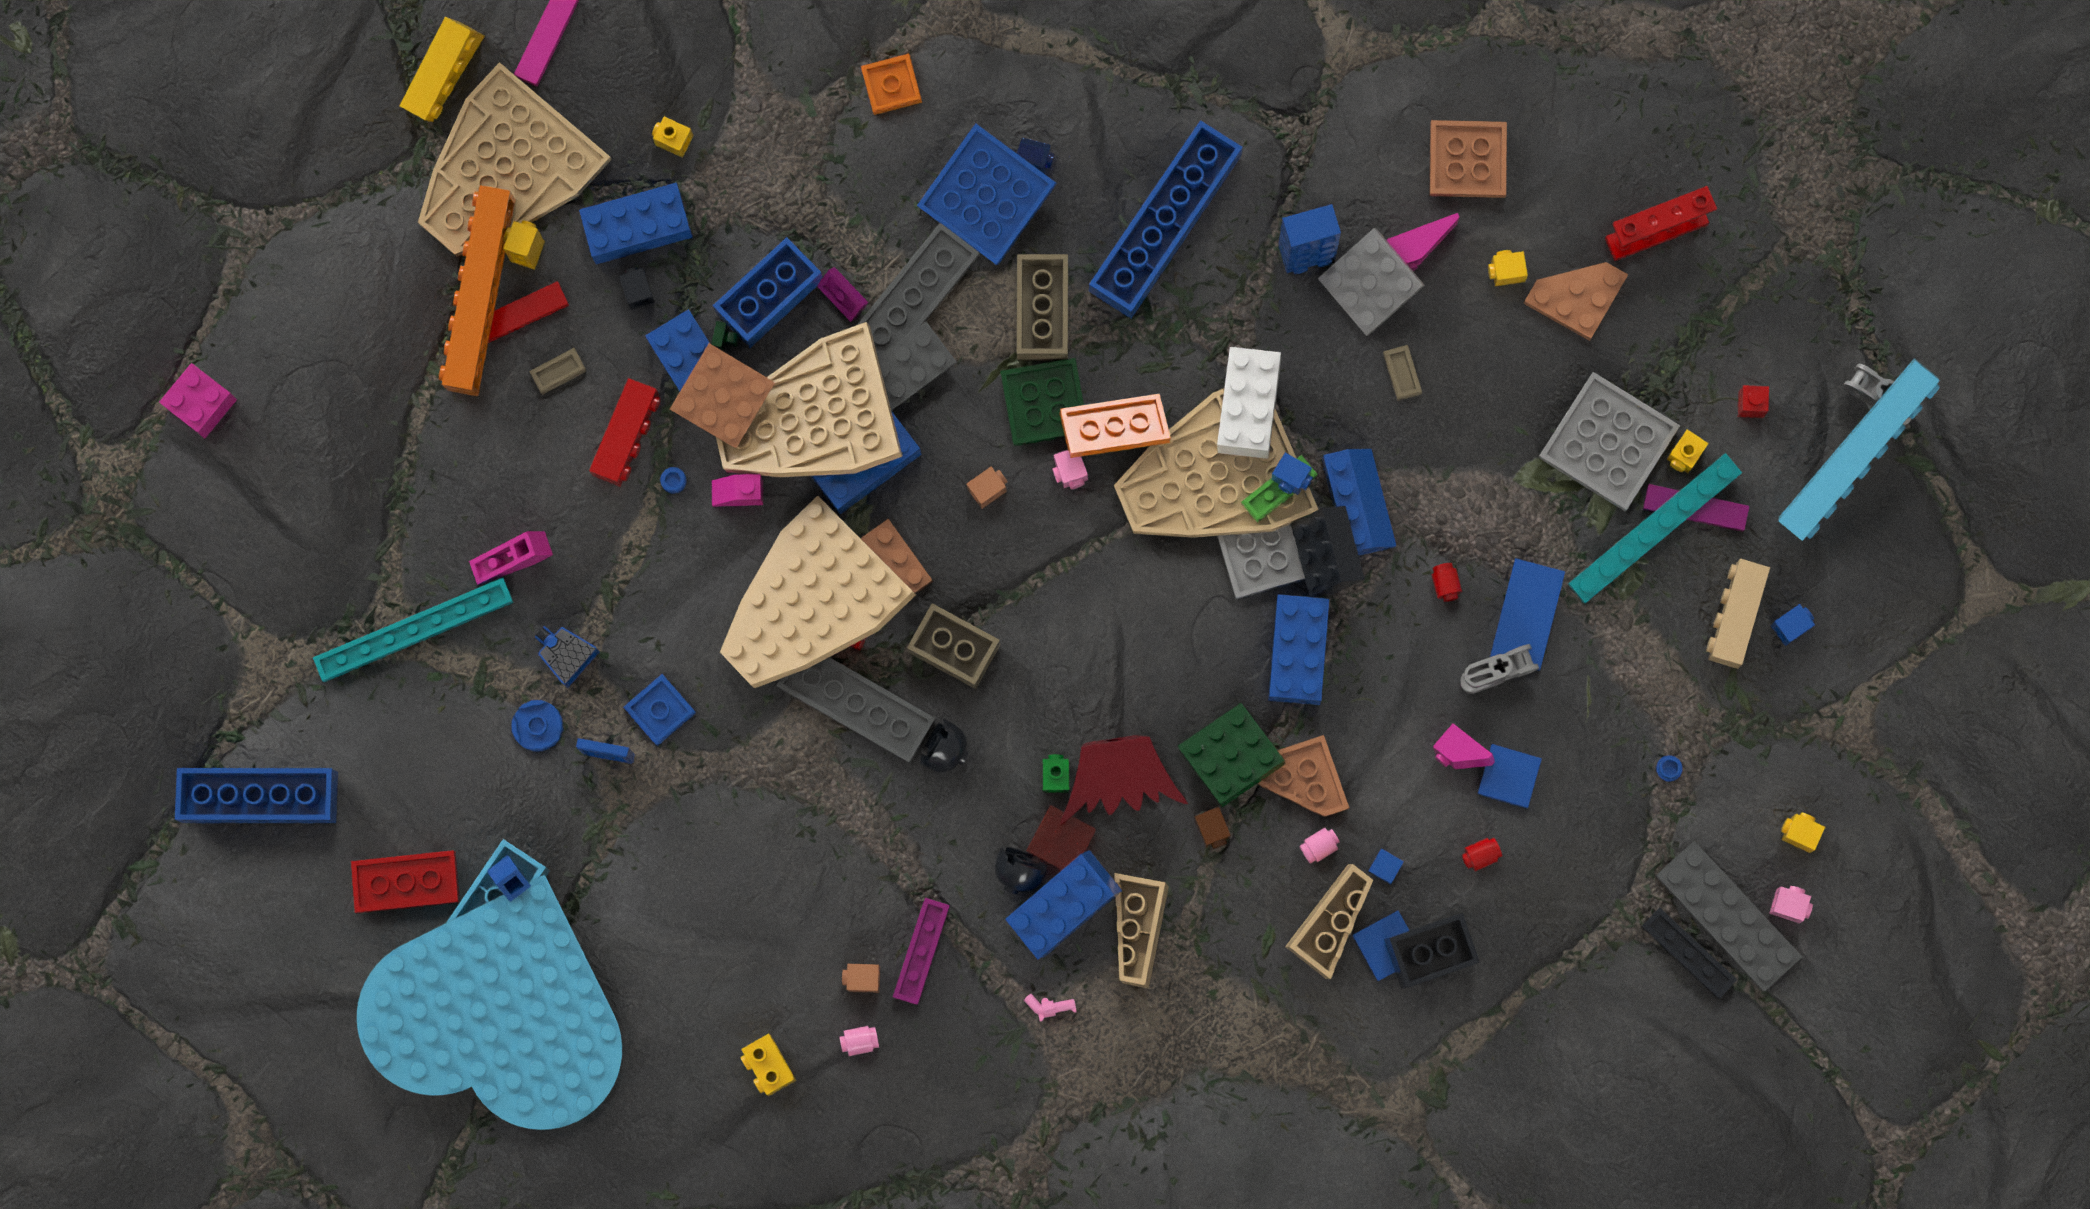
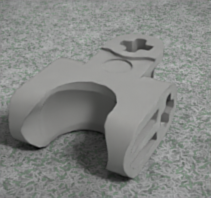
(1871, 387)
(1482, 674)

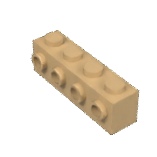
(1738, 614)

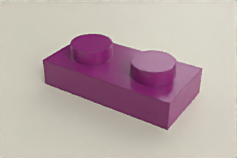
(842, 294)

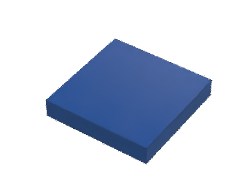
(659, 709)
(605, 751)
(1510, 777)
(1373, 946)

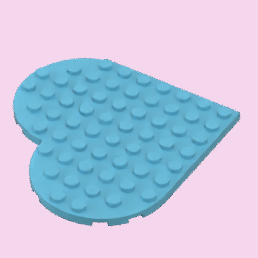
(496, 1008)

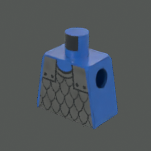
(565, 653)

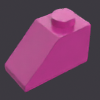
(738, 490)
(1461, 751)

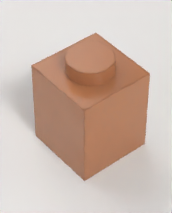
(987, 486)
(862, 978)

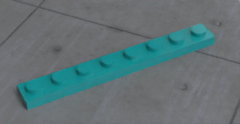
(1654, 528)
(413, 630)

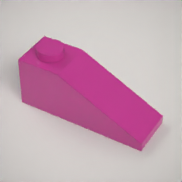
(1420, 242)
(511, 556)

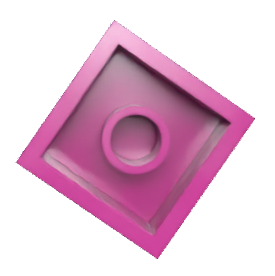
(198, 400)

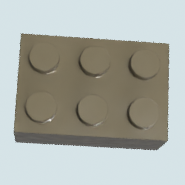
(953, 646)

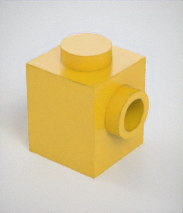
(672, 136)
(1508, 268)
(1687, 452)
(1802, 832)

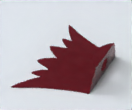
(1119, 769)

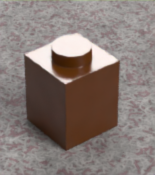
(1212, 828)

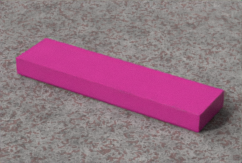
(545, 40)

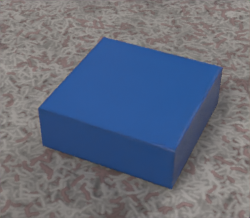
(1385, 866)

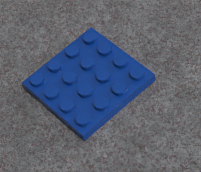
(986, 194)

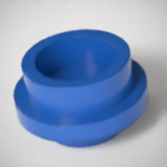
(1669, 768)

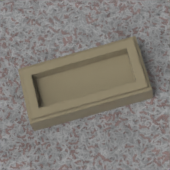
(558, 371)
(1402, 372)

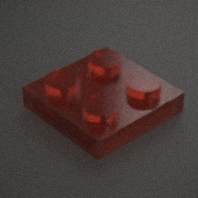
(1060, 842)

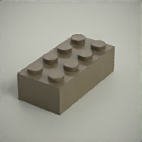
(1042, 307)

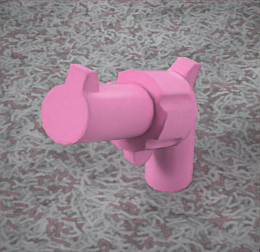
(1049, 1008)

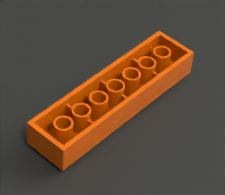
(478, 290)

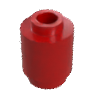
(1446, 582)
(1481, 854)

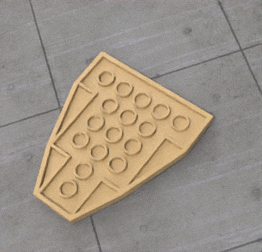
(511, 143)
(821, 414)
(1196, 491)
(811, 599)

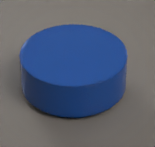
(673, 480)

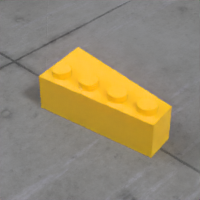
(441, 69)

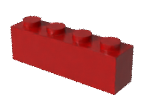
(624, 432)

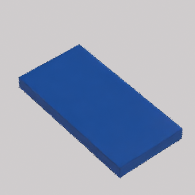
(1528, 609)

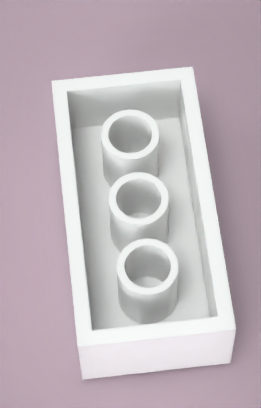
(1249, 402)

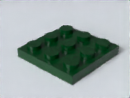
(1036, 396)
(1231, 755)

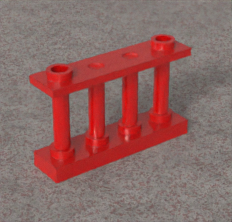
(1660, 223)

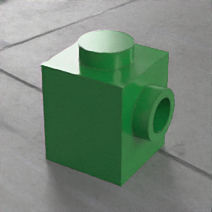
(1055, 774)

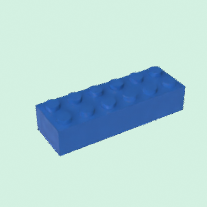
(256, 795)

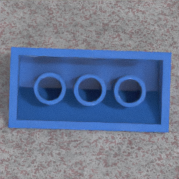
(1356, 484)

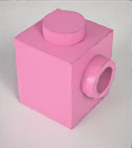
(1069, 470)
(1791, 904)

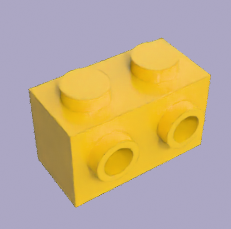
(523, 244)
(768, 1065)

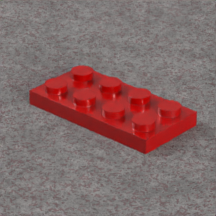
(405, 881)

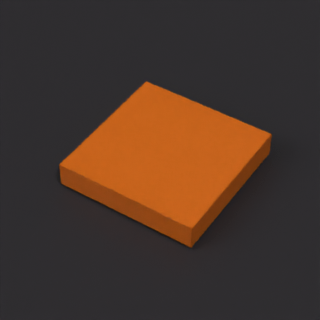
(891, 84)

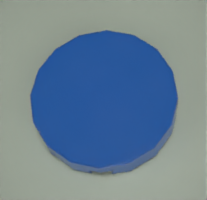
(537, 725)

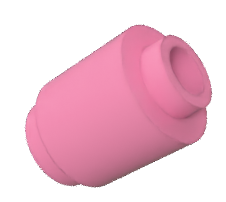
(1320, 845)
(859, 1040)

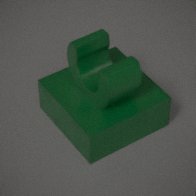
(722, 337)

